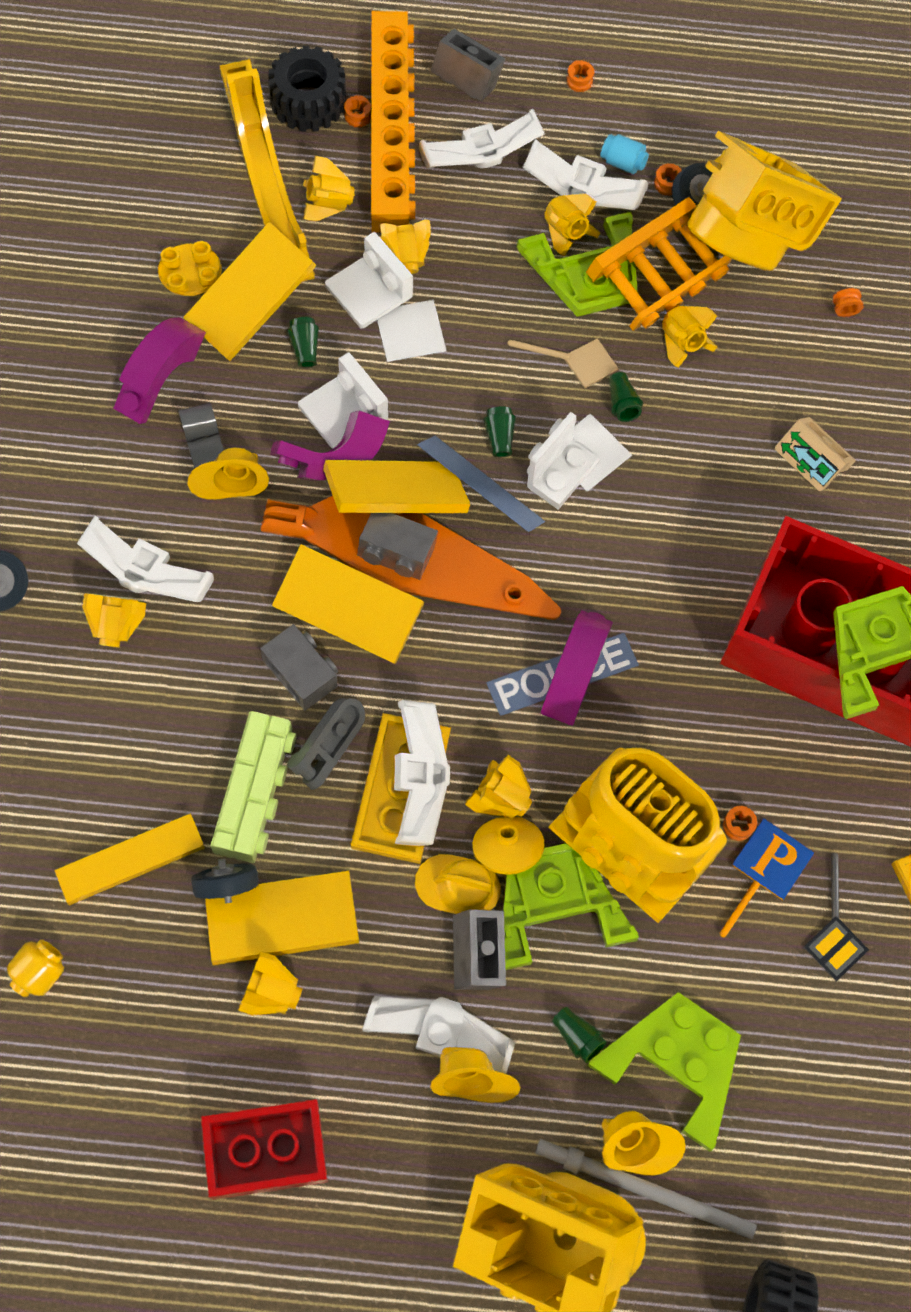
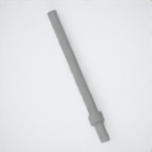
(575, 1161)

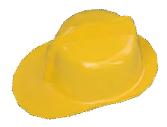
(230, 475)
(456, 884)
(471, 1076)
(640, 1145)

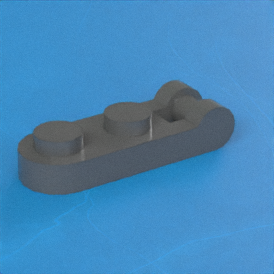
(328, 741)

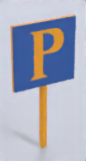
(770, 861)

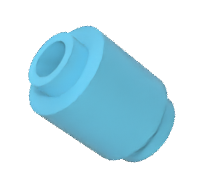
(624, 153)

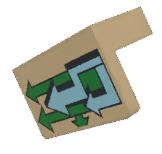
(814, 453)

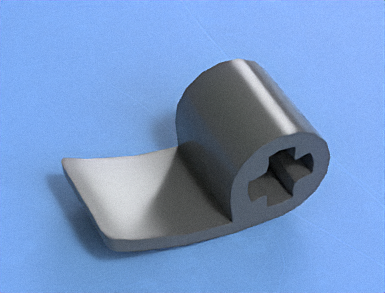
(201, 433)

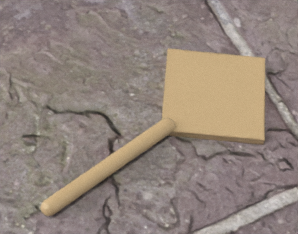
(588, 362)

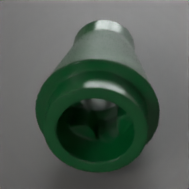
(304, 340)
(624, 399)
(500, 430)
(581, 1037)

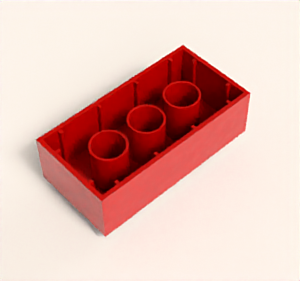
(790, 628)

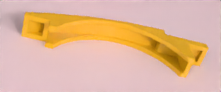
(258, 151)

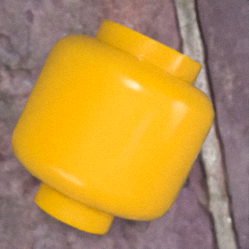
(35, 968)

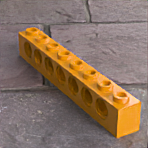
(390, 120)

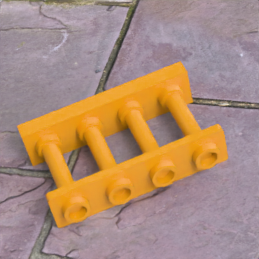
(656, 234)

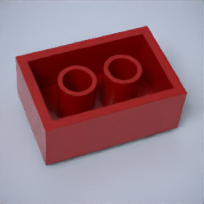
(264, 1149)

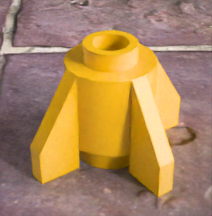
(327, 190)
(568, 220)
(408, 242)
(686, 330)
(112, 618)
(502, 790)
(270, 988)

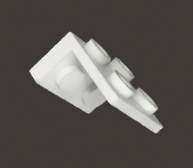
(372, 283)
(349, 392)
(559, 463)

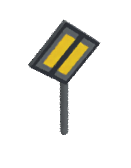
(835, 944)

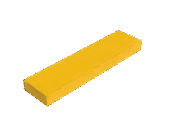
(129, 859)

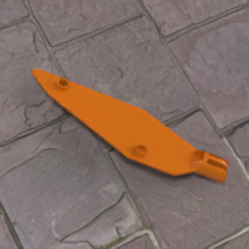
(454, 573)

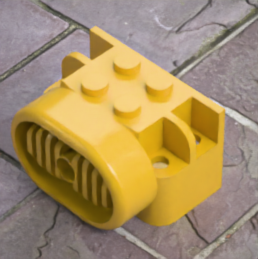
(760, 206)
(643, 828)
(550, 1239)

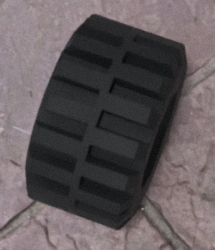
(307, 69)
(781, 1289)

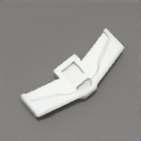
(482, 144)
(583, 178)
(143, 566)
(421, 773)
(439, 1025)

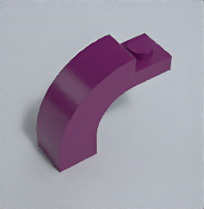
(152, 362)
(360, 442)
(576, 667)

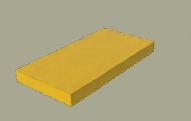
(250, 291)
(394, 487)
(348, 603)
(381, 805)
(283, 918)

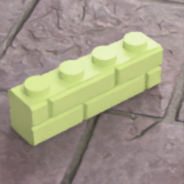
(252, 787)

